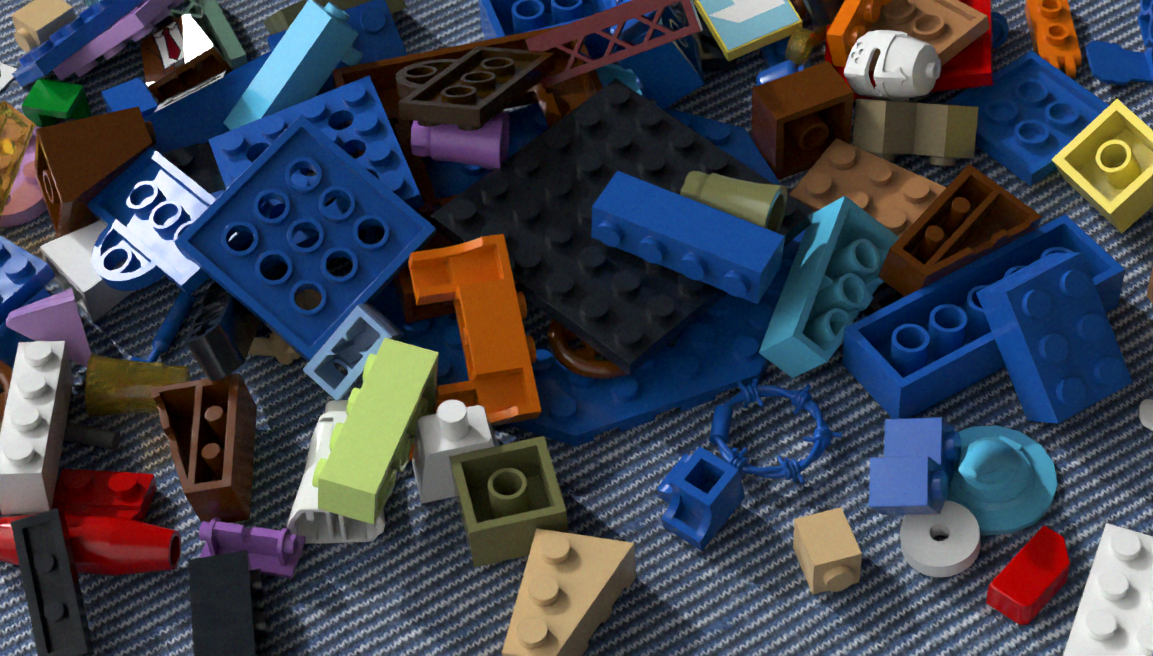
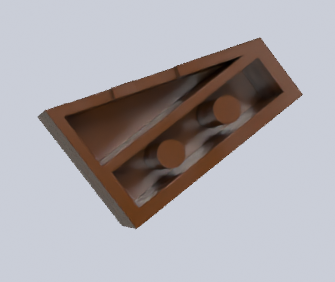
(955, 230)

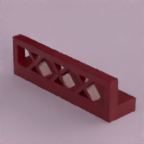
(606, 19)

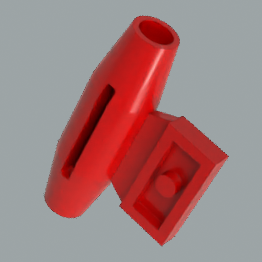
(105, 524)

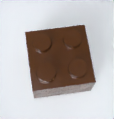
(800, 117)

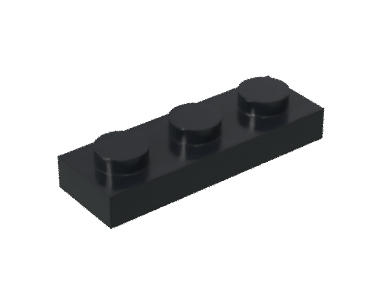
(52, 585)

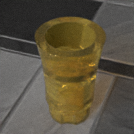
(125, 385)

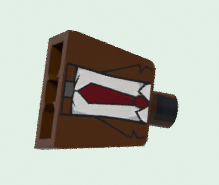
(179, 57)

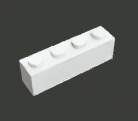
(34, 427)

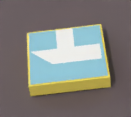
(748, 24)

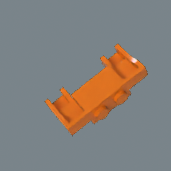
(489, 325)

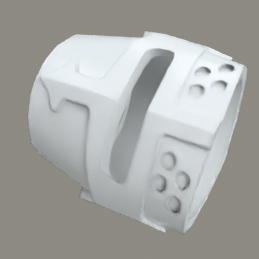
(902, 70)

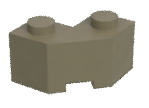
(915, 128)

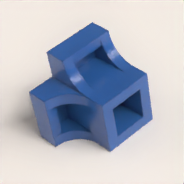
(700, 496)

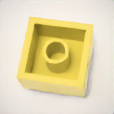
(1112, 165)

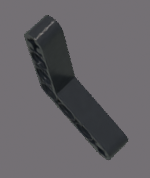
(226, 329)

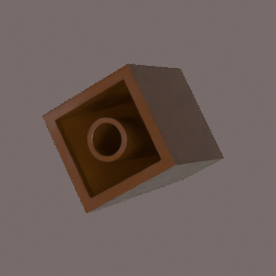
(84, 157)

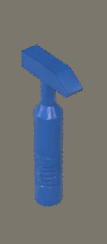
(169, 327)

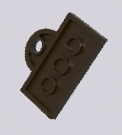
(469, 88)

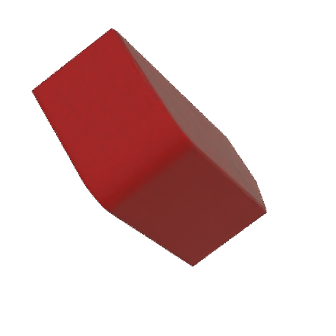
(1031, 577)

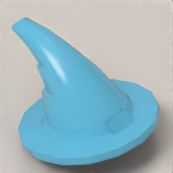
(1002, 479)

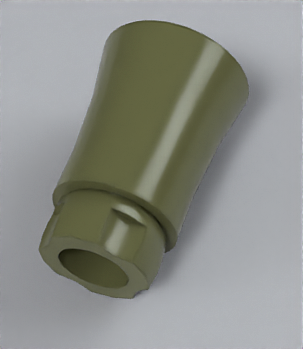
(744, 199)

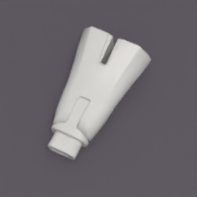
(318, 524)

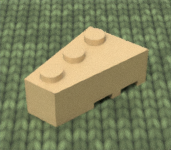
(567, 592)

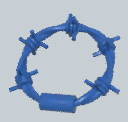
(789, 469)

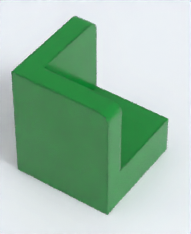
(55, 100)

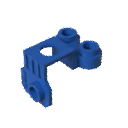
(1119, 66)

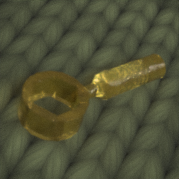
(802, 42)

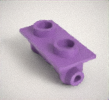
(268, 549)

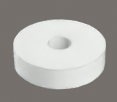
(946, 556)

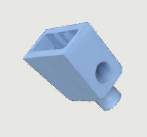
(350, 347)

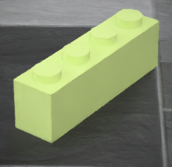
(377, 431)

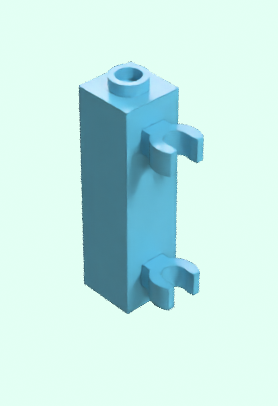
(298, 63)

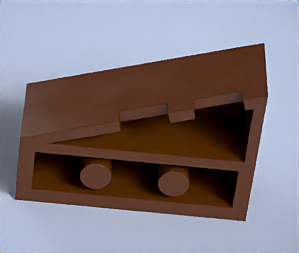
(211, 443)

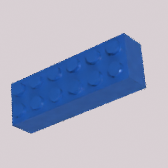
(939, 334)

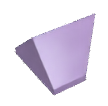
(53, 320)

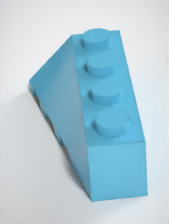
(826, 286)

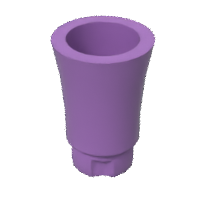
(479, 147)

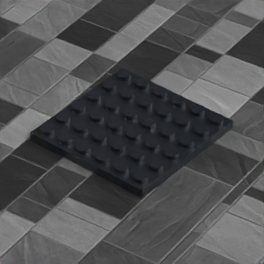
(545, 212)

